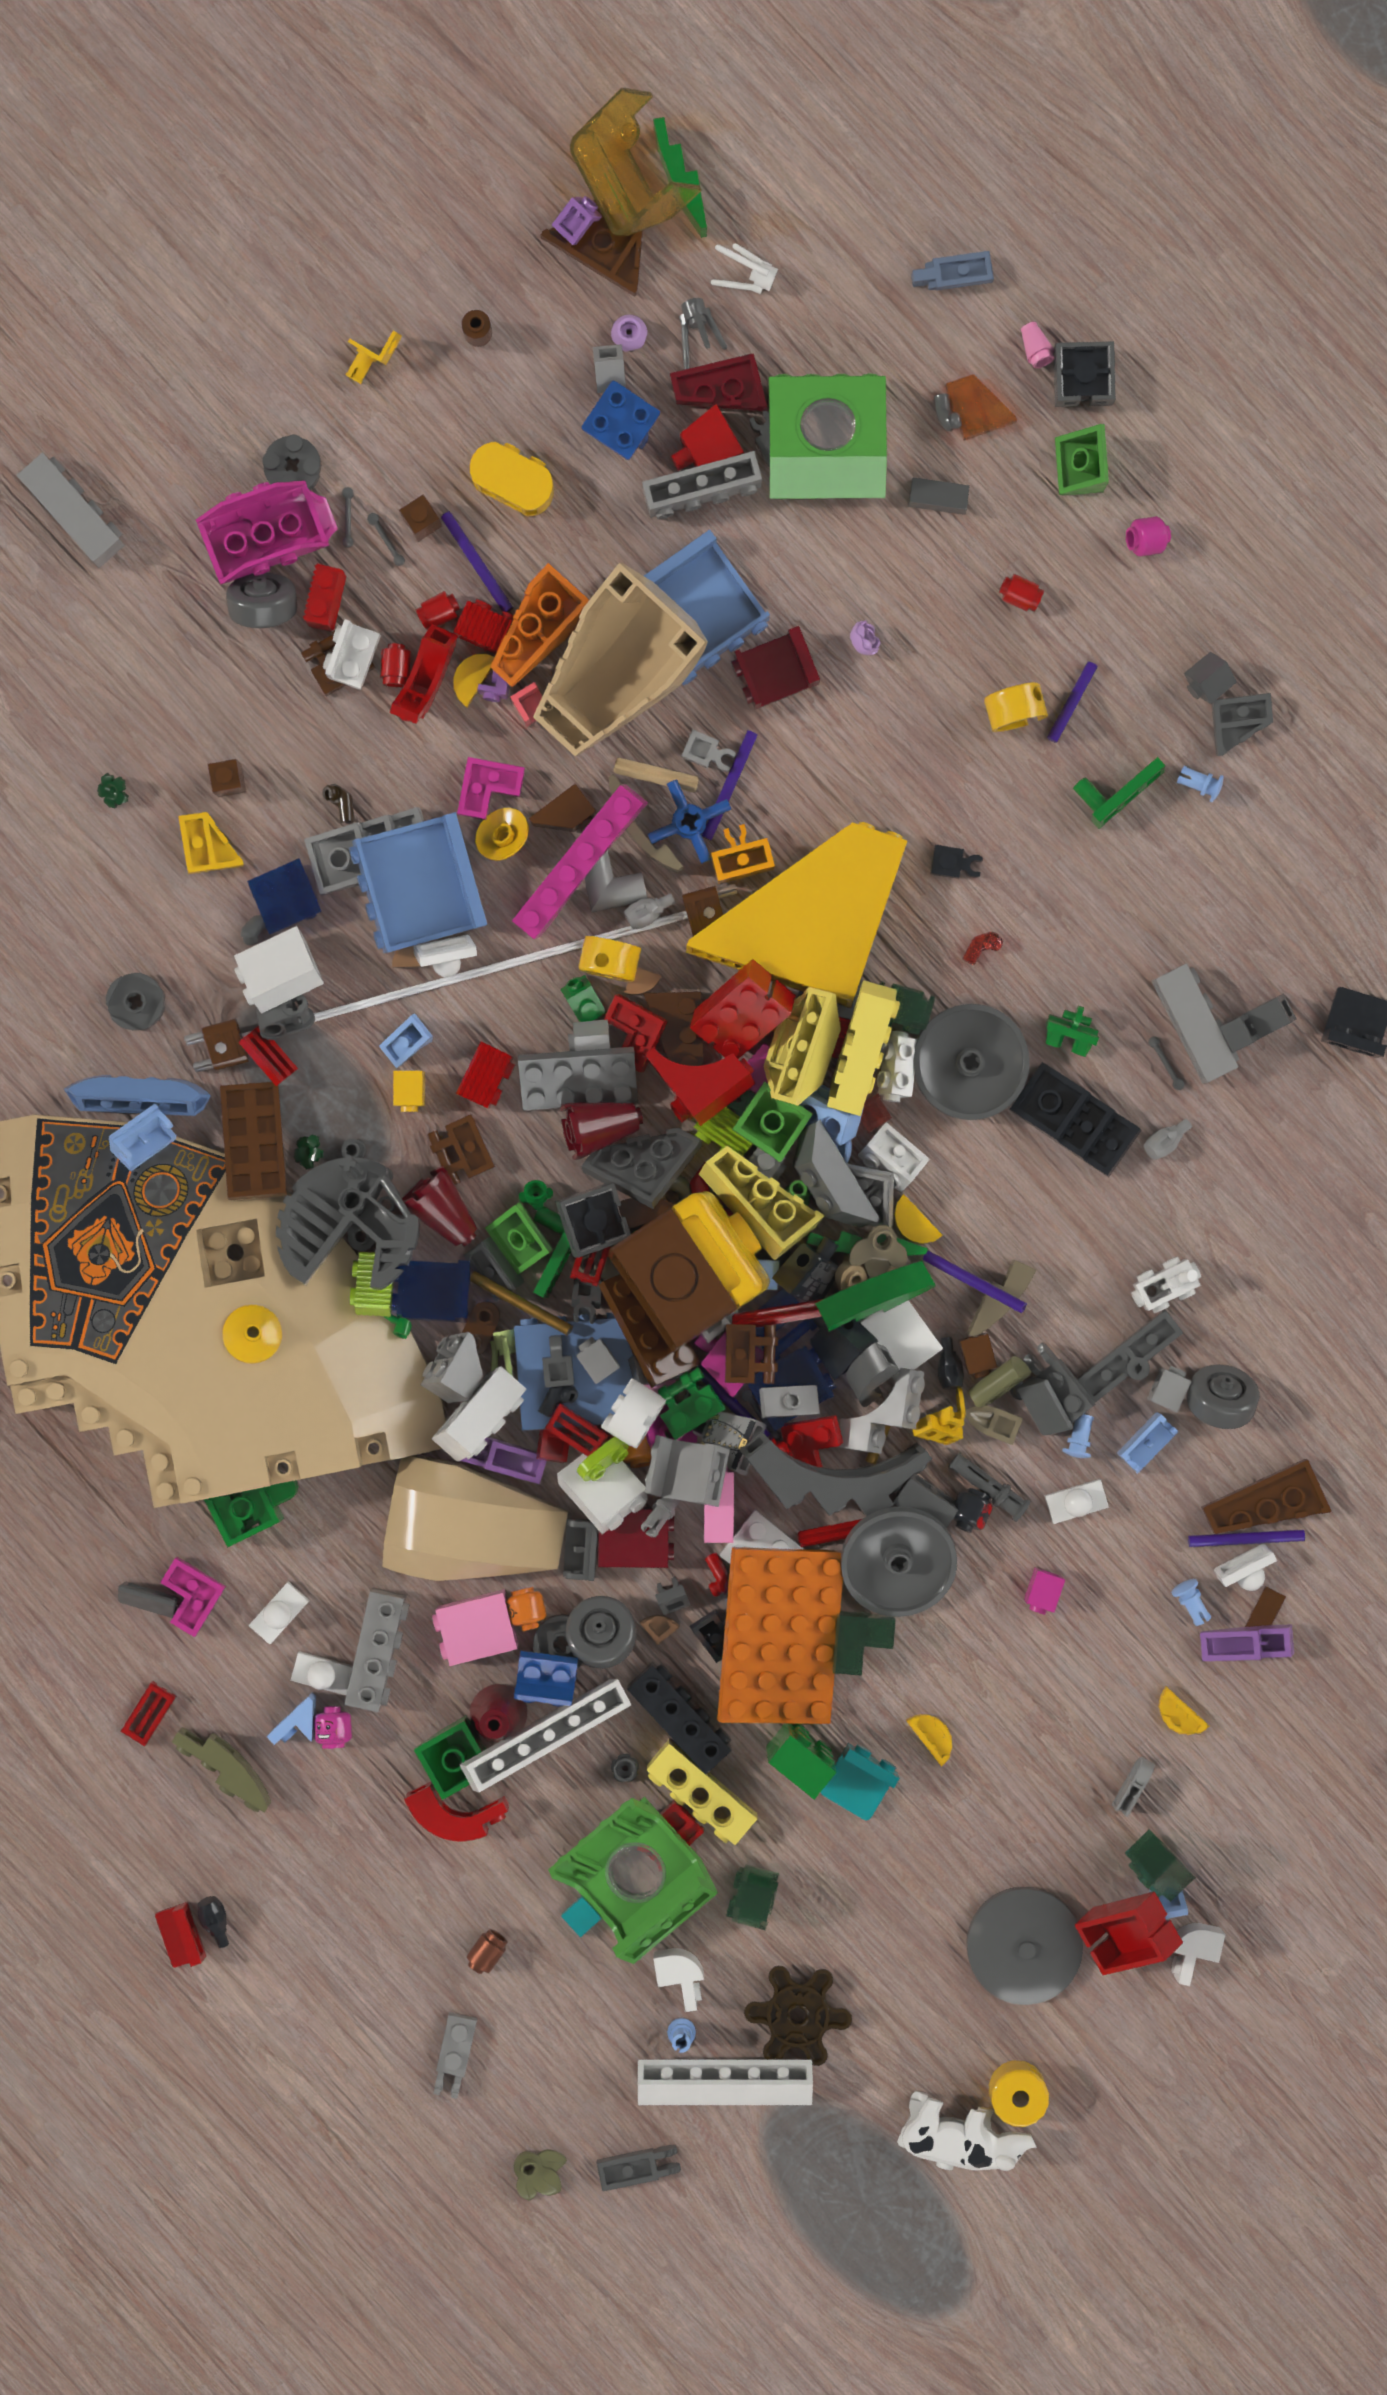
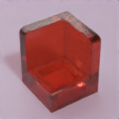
(874, 1113)

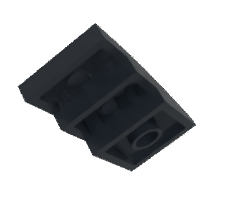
(1075, 1119)

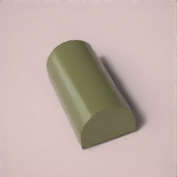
(999, 1382)

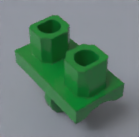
(1083, 1035)

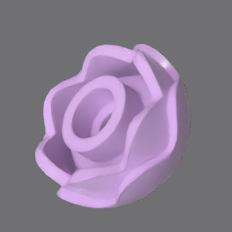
(635, 339)
(864, 638)

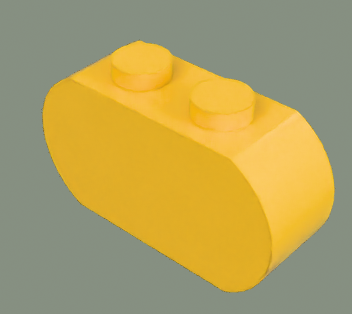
(512, 478)

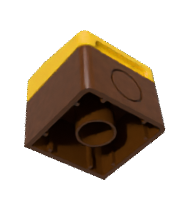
(691, 1267)

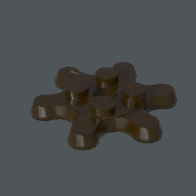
(805, 2033)

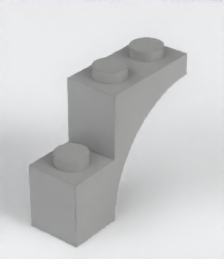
(898, 1410)

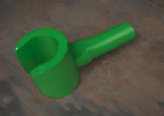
(402, 1326)

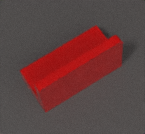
(180, 1935)

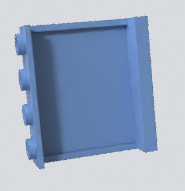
(713, 595)
(418, 883)
(593, 1399)

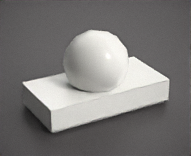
(445, 954)
(1076, 1501)
(1246, 1568)
(279, 1613)
(322, 1673)

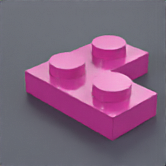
(481, 780)
(199, 1595)

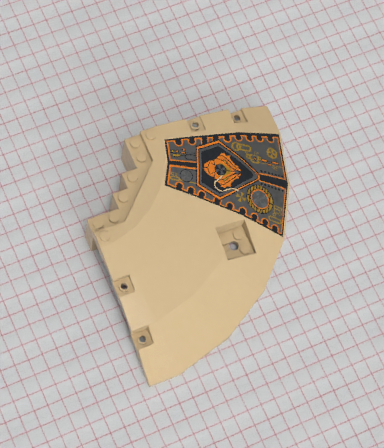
(127, 1310)

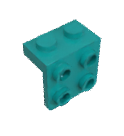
(860, 1781)

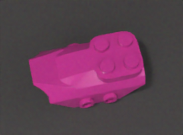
(265, 528)

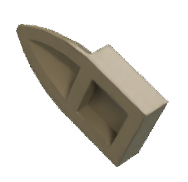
(994, 1422)

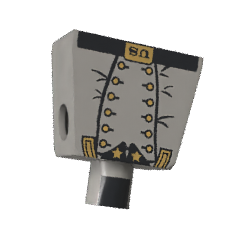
(732, 1433)

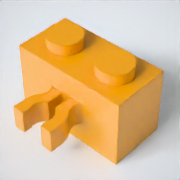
(743, 859)

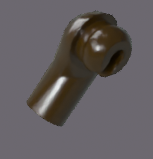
(342, 800)

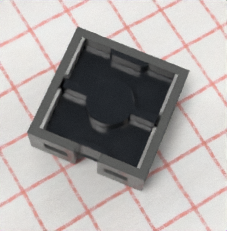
(1084, 373)
(593, 1219)

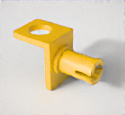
(366, 357)

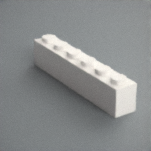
(545, 1735)
(725, 2082)

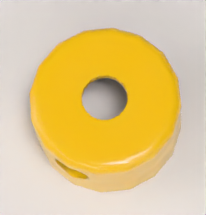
(1014, 705)
(609, 959)
(1016, 2077)

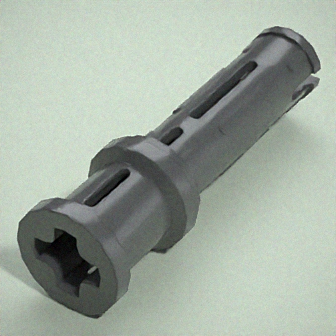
(1000, 1494)

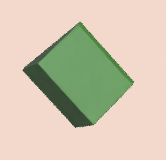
(1082, 461)
(771, 1123)
(519, 1238)

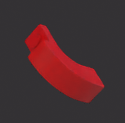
(426, 675)
(449, 1823)

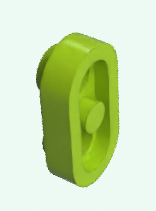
(595, 1465)

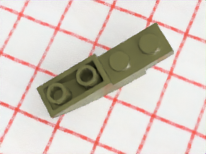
(236, 1773)

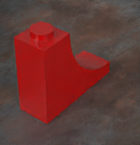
(705, 1087)

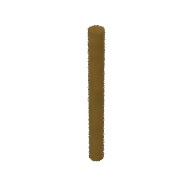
(521, 1303)

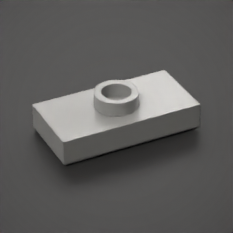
(789, 1401)

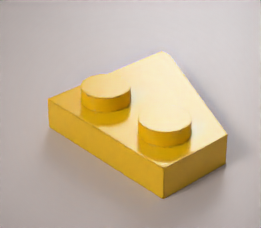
(205, 845)

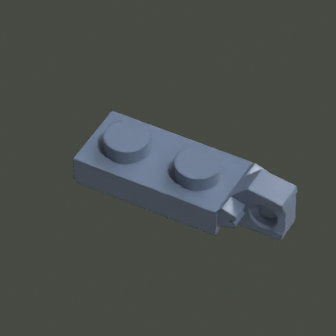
(955, 271)

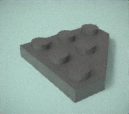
(644, 1164)

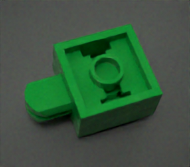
(241, 1510)

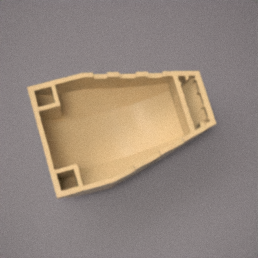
(619, 660)
(467, 1524)

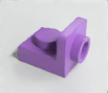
(576, 218)
(492, 693)

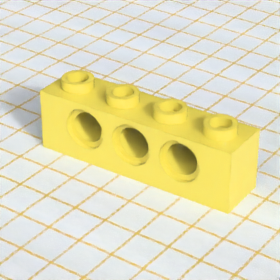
(727, 1829)

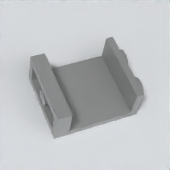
(687, 1471)

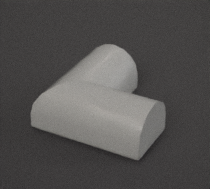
(610, 892)
(879, 1190)

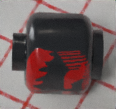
(973, 1510)

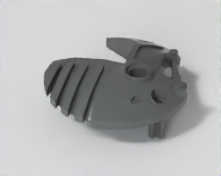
(320, 1217)

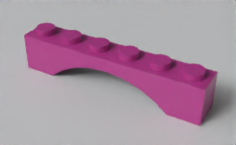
(579, 860)

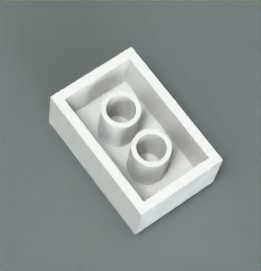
(480, 1415)

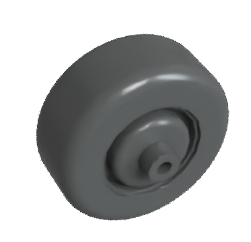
(261, 600)
(1223, 1396)
(601, 1632)

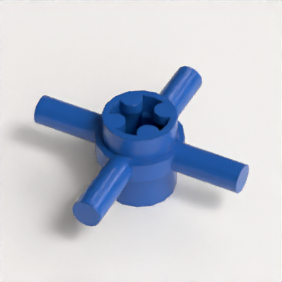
(685, 832)

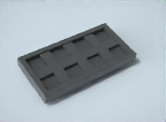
(577, 1077)

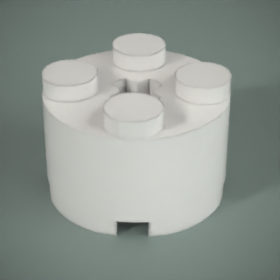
(633, 1413)

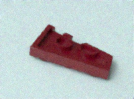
(727, 383)

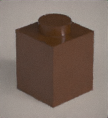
(420, 518)
(227, 778)
(977, 1355)

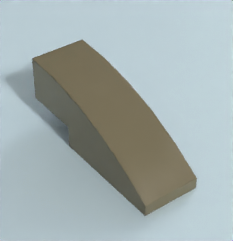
(991, 1310)

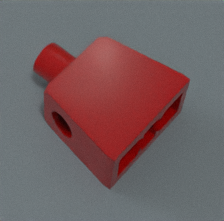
(706, 441)

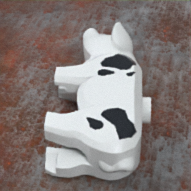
(960, 2142)

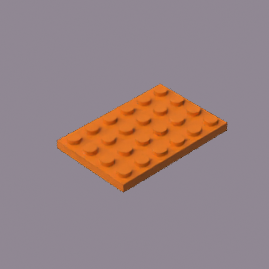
(780, 1636)

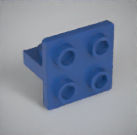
(621, 420)
(546, 1678)

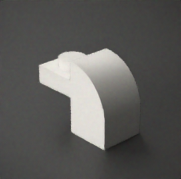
(1199, 1942)
(683, 1968)

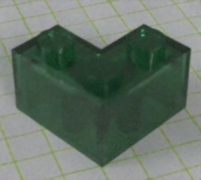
(854, 1633)
(1158, 1866)

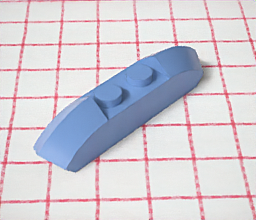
(136, 1095)

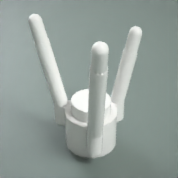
(762, 273)

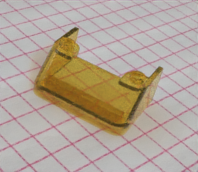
(612, 174)

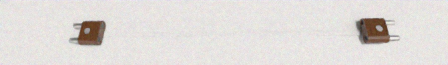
(222, 1038)

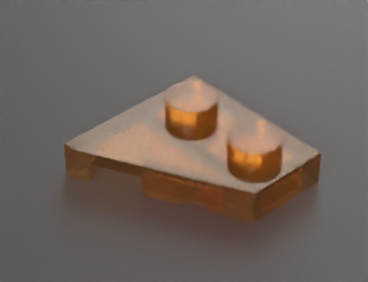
(978, 407)

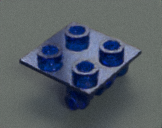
(284, 896)

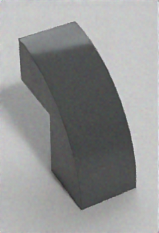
(1258, 1023)
(869, 1371)

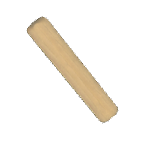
(655, 774)

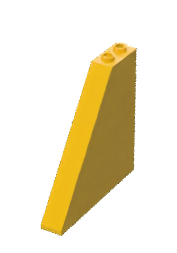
(813, 918)

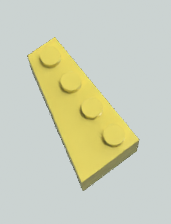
(862, 1047)
(768, 1209)

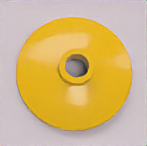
(502, 834)
(247, 1348)

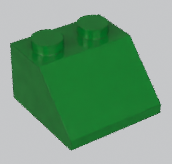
(445, 1752)

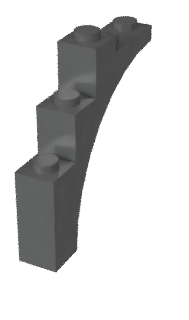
(833, 1488)

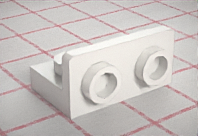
(351, 654)
(894, 1154)

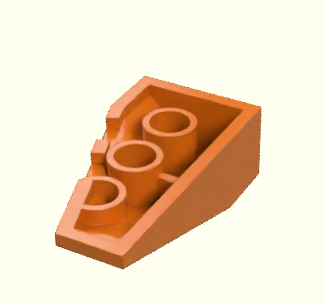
(539, 625)

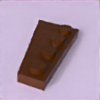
(1275, 1498)

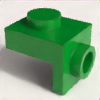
(583, 999)

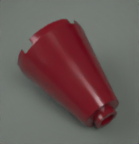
(597, 1125)
(441, 1207)
(497, 1713)

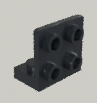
(1356, 1023)

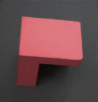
(526, 702)

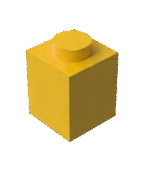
(408, 1090)

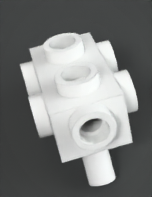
(897, 1067)
(1174, 1281)

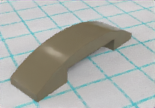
(663, 855)

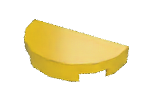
(470, 674)
(913, 1223)
(1179, 1715)
(933, 1735)

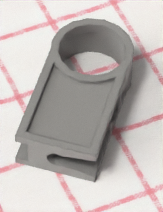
(1133, 1786)

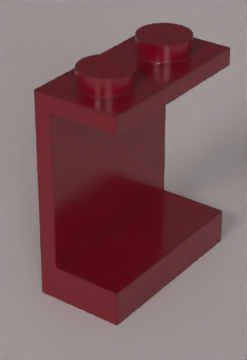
(776, 669)

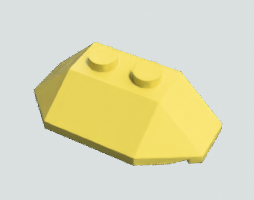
(803, 1047)

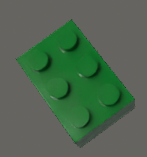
(801, 1759)

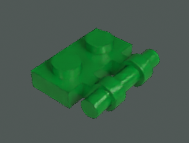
(692, 1411)

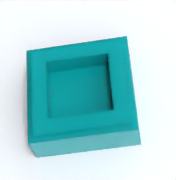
(581, 1916)

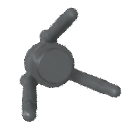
(697, 316)

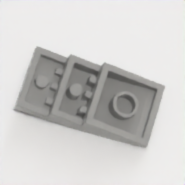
(331, 853)

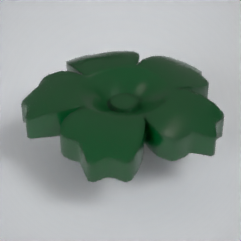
(112, 790)
(308, 1151)

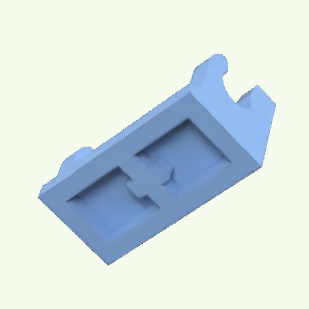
(142, 1137)
(1147, 1442)

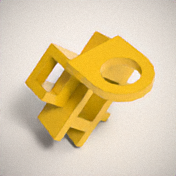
(943, 1425)

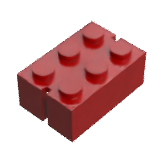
(741, 1012)
(1135, 1933)

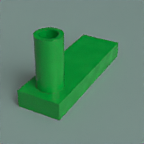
(1106, 809)
(560, 1255)

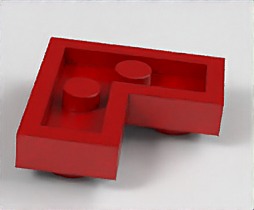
(639, 1023)
(810, 1435)

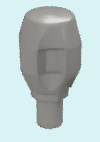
(647, 911)
(1166, 1140)

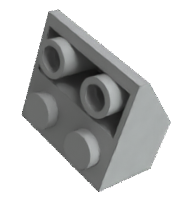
(455, 1369)

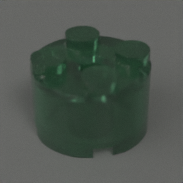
(913, 1009)
(754, 1896)

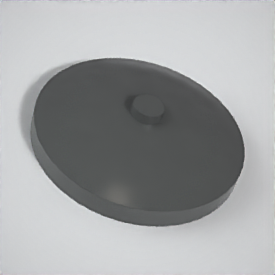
(971, 1062)
(898, 1561)
(1024, 1945)

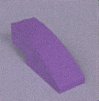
(509, 1460)
(1247, 1643)

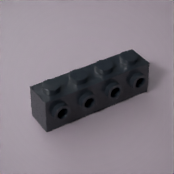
(679, 1717)

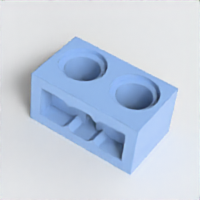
(839, 1124)

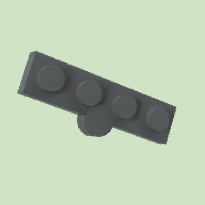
(1130, 1356)

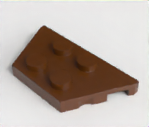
(605, 253)

